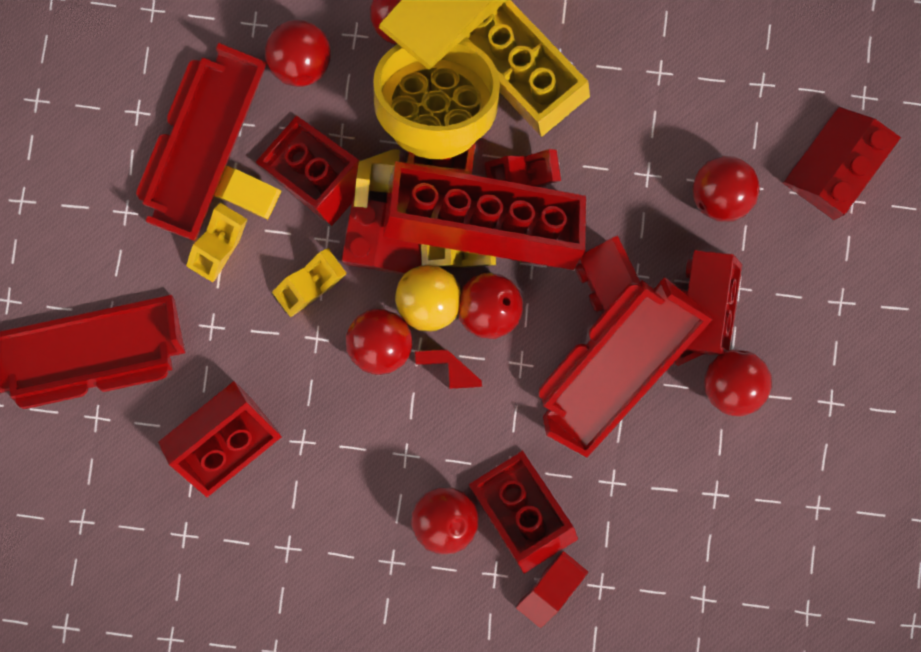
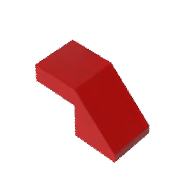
(532, 170)
(459, 374)
(552, 589)

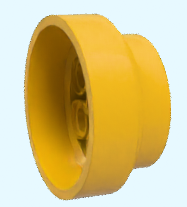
(440, 108)

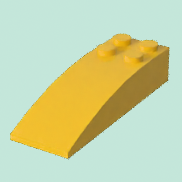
(435, 26)
(530, 68)

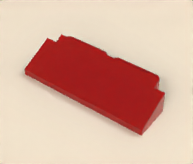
(205, 128)
(90, 350)
(620, 363)

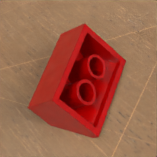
(841, 161)
(606, 272)
(715, 288)
(219, 439)

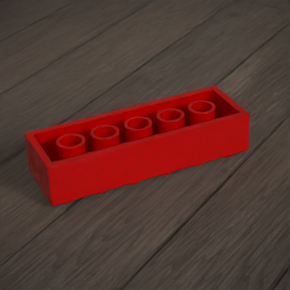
(485, 216)

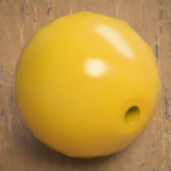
(428, 298)

